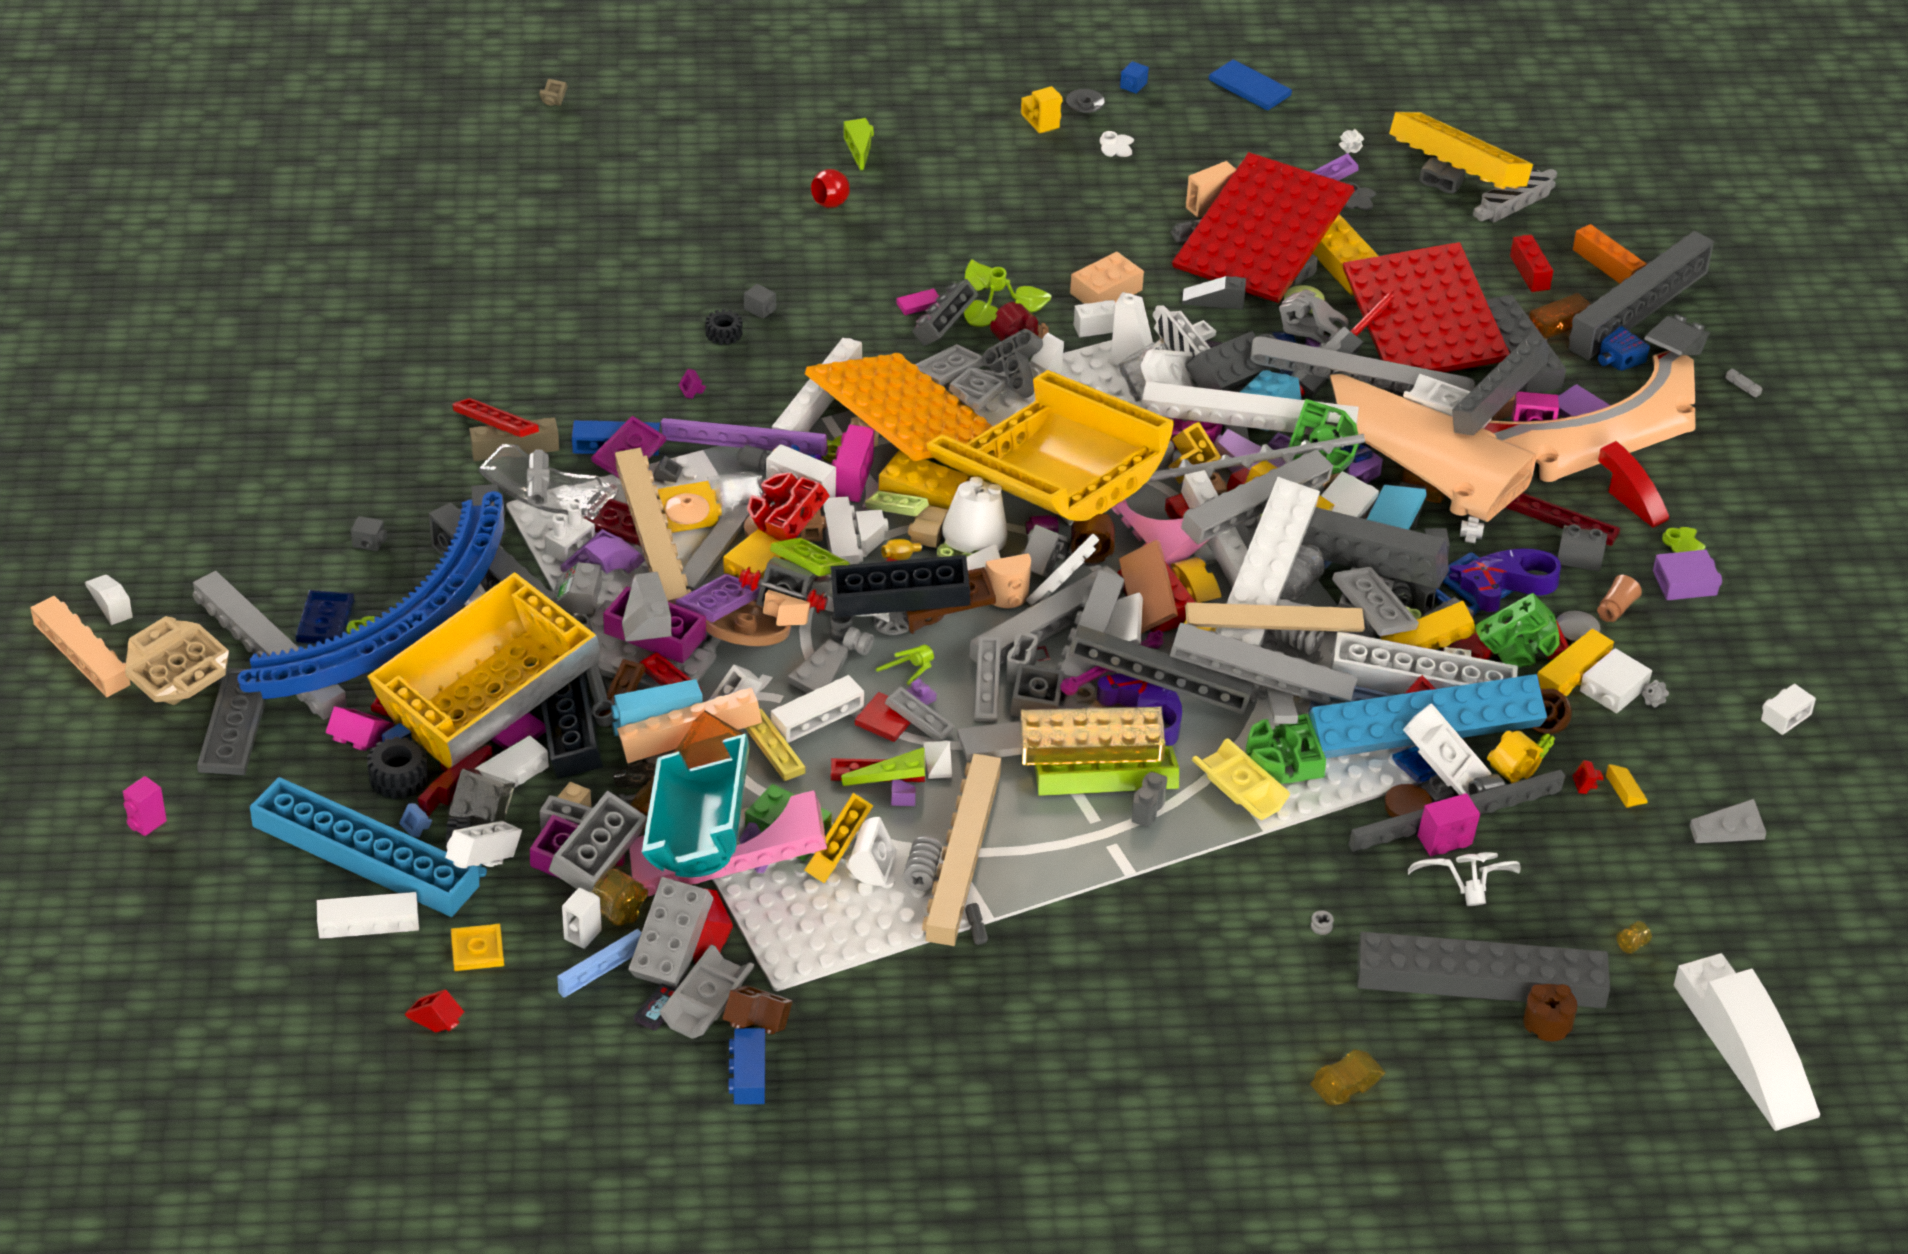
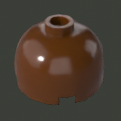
(1557, 710)

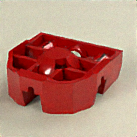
(779, 519)

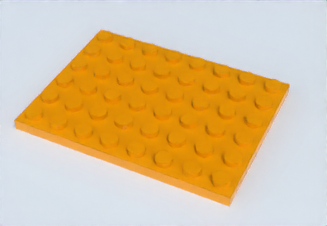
(899, 402)

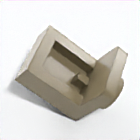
(553, 92)

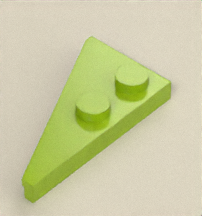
(899, 767)

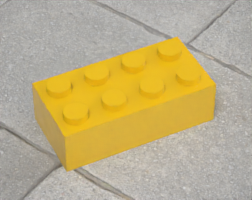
(921, 479)

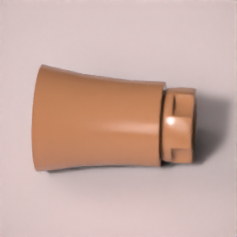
(1618, 598)

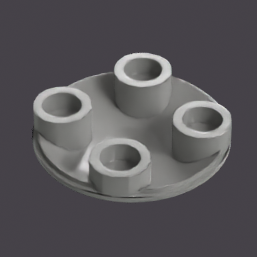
(1576, 624)

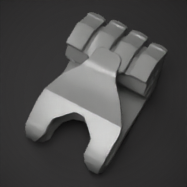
(1297, 322)

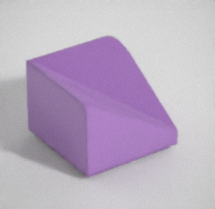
(902, 793)

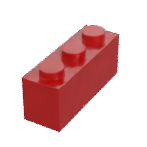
(1531, 263)

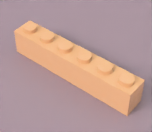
(80, 645)
(668, 730)

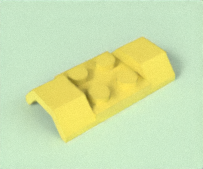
(1243, 780)

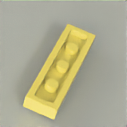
(776, 748)

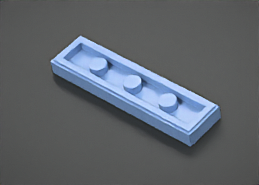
(598, 964)

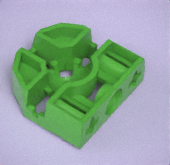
(1316, 416)
(1532, 621)
(1287, 752)

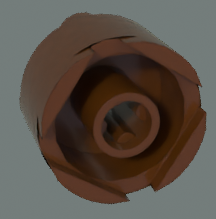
(1102, 528)
(1550, 1011)

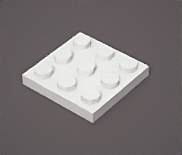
(1063, 571)

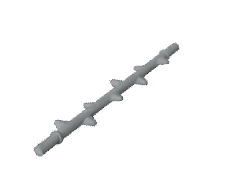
(1265, 453)

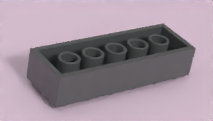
(1515, 328)

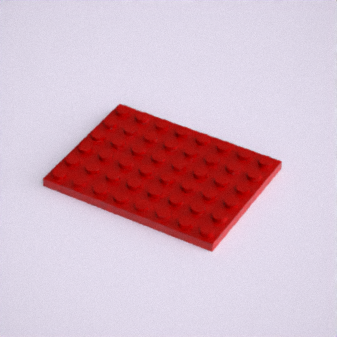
(1263, 226)
(1436, 310)

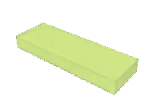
(896, 503)

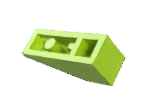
(858, 138)

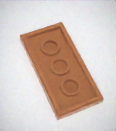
(1147, 574)

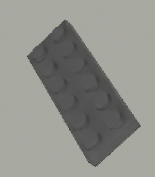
(231, 728)

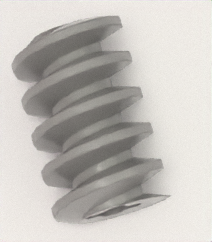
(1302, 639)
(922, 863)

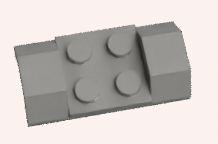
(703, 993)

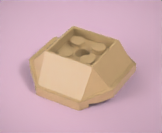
(174, 660)

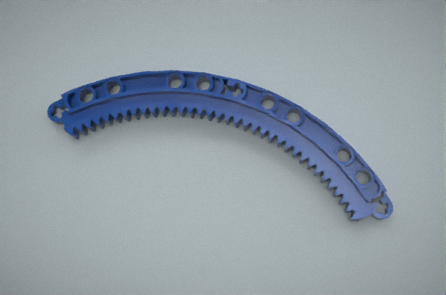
(380, 641)

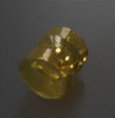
(1634, 937)

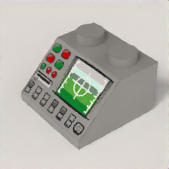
(579, 588)

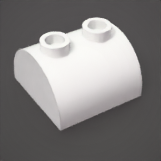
(871, 853)

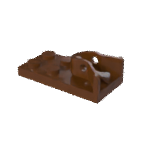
(980, 595)

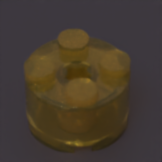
(620, 897)

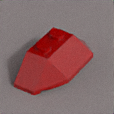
(716, 928)

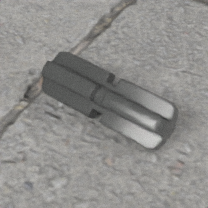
(975, 920)

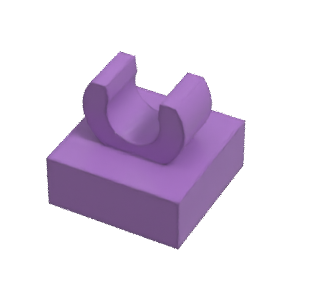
(922, 692)

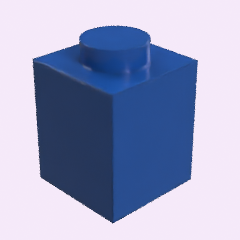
(1134, 77)

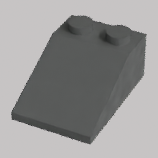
(1679, 336)

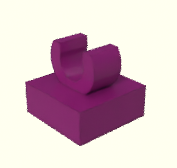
(691, 384)

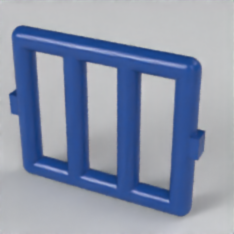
(1442, 597)

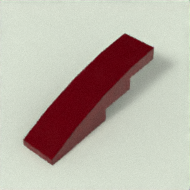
(444, 787)

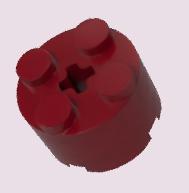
(1012, 319)

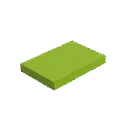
(807, 555)

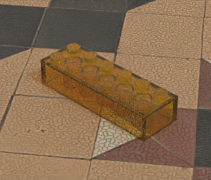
(1092, 735)

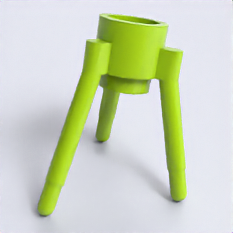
(919, 656)

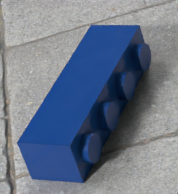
(592, 435)

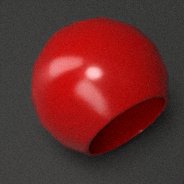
(830, 188)

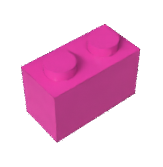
(144, 806)

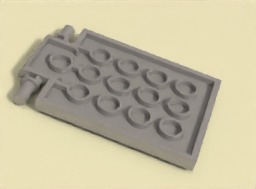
(615, 650)

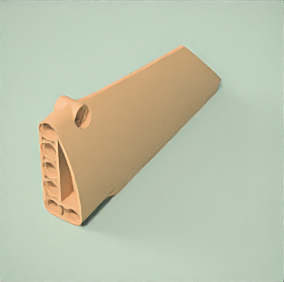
(1471, 470)

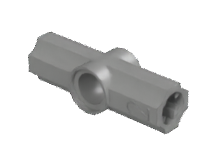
(538, 478)

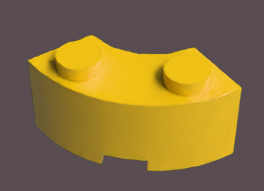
(1196, 579)

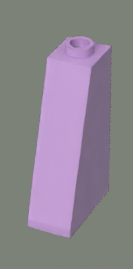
(1236, 445)

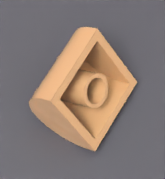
(1010, 580)

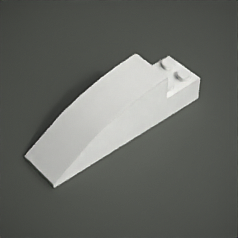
(1749, 1037)

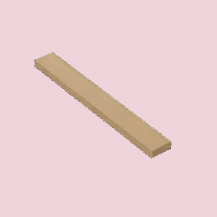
(1275, 617)

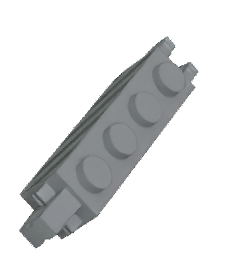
(1503, 202)

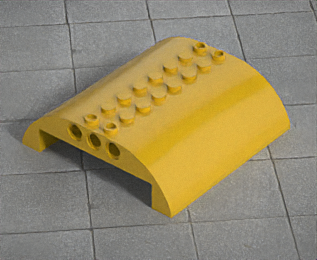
(1065, 450)

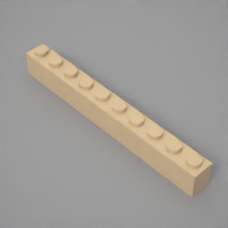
(650, 522)
(962, 851)

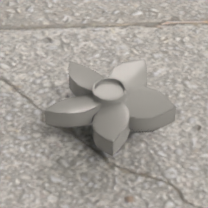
(1257, 692)

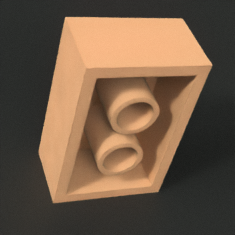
(1106, 280)

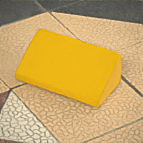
(1625, 786)

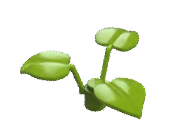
(981, 277)

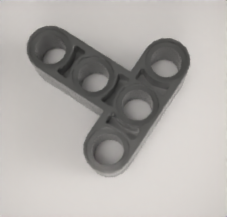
(1012, 357)

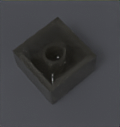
(481, 797)

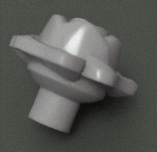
(1655, 693)

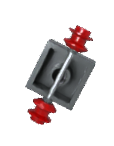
(785, 579)

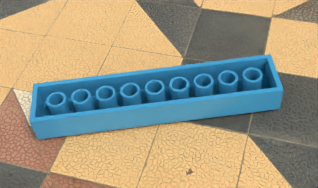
(1468, 708)
(363, 846)

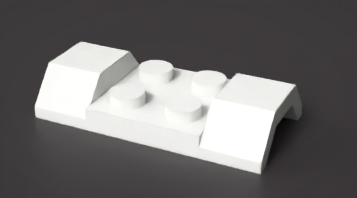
(1167, 367)
(1436, 395)
(1445, 750)

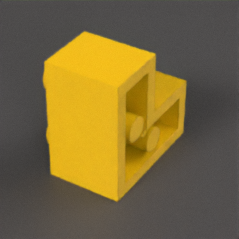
(1042, 109)
(1195, 447)

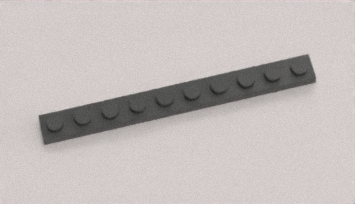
(1484, 801)

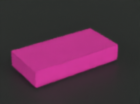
(917, 301)

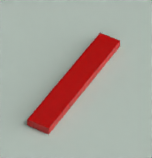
(495, 417)

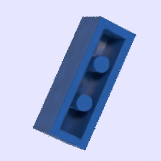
(747, 1066)

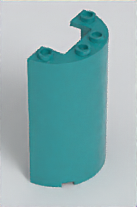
(696, 812)

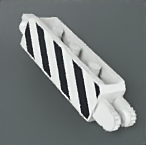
(1178, 331)

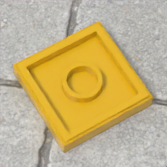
(477, 947)

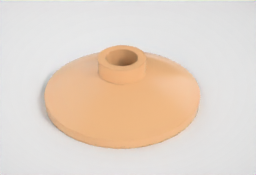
(687, 508)

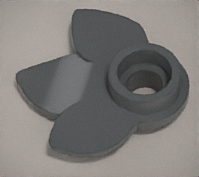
(1360, 198)

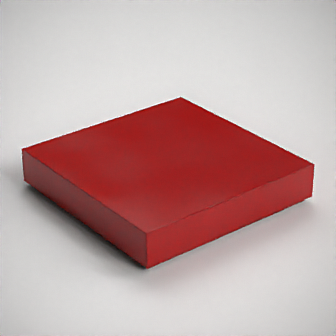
(882, 719)

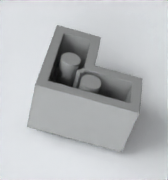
(1044, 548)

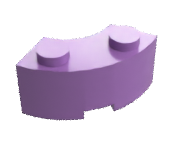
(614, 554)

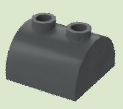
(1582, 547)

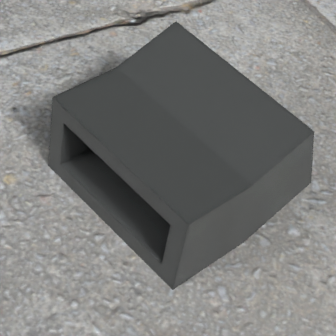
(1422, 597)

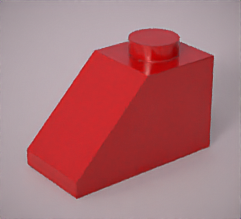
(436, 1011)

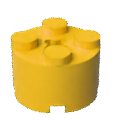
(1515, 756)

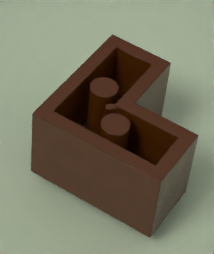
(757, 1007)

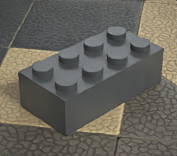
(1226, 365)

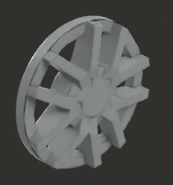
(896, 620)

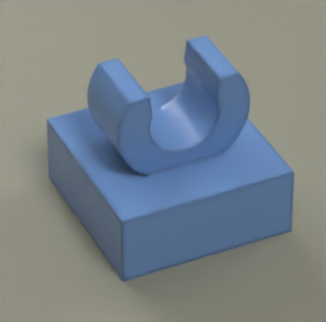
(415, 820)

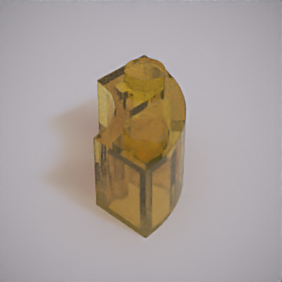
(1341, 1080)

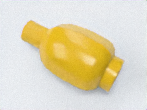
(900, 549)

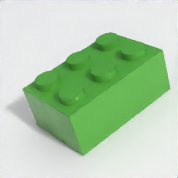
(771, 805)

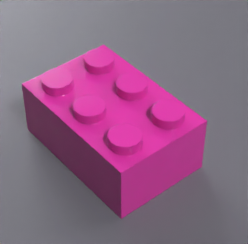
(854, 462)

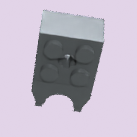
(1040, 690)

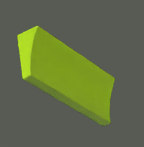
(1103, 777)

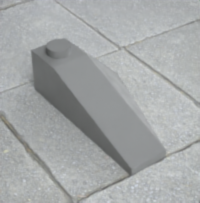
(647, 609)

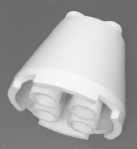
(976, 517)

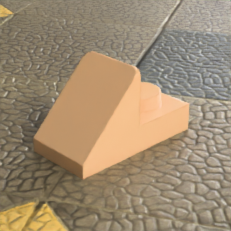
(786, 609)

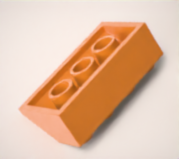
(1606, 253)

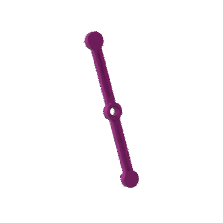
(1071, 685)

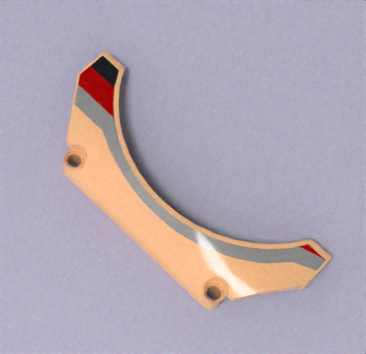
(1643, 419)

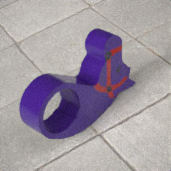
(1508, 571)
(1138, 693)

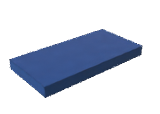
(1250, 84)

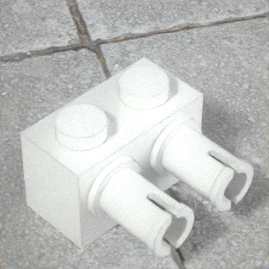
(568, 533)

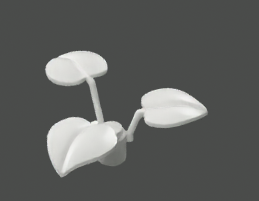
(1474, 888)

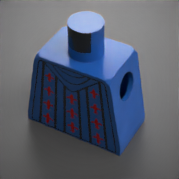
(1623, 350)

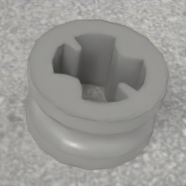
(1319, 917)

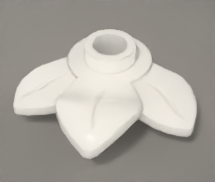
(1116, 144)

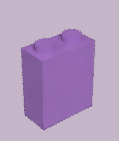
(1687, 574)

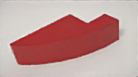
(1632, 484)

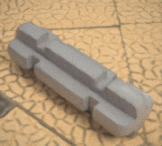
(1743, 383)

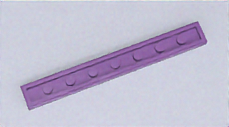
(739, 436)

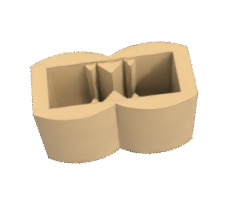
(928, 526)

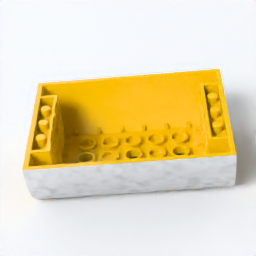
(481, 652)

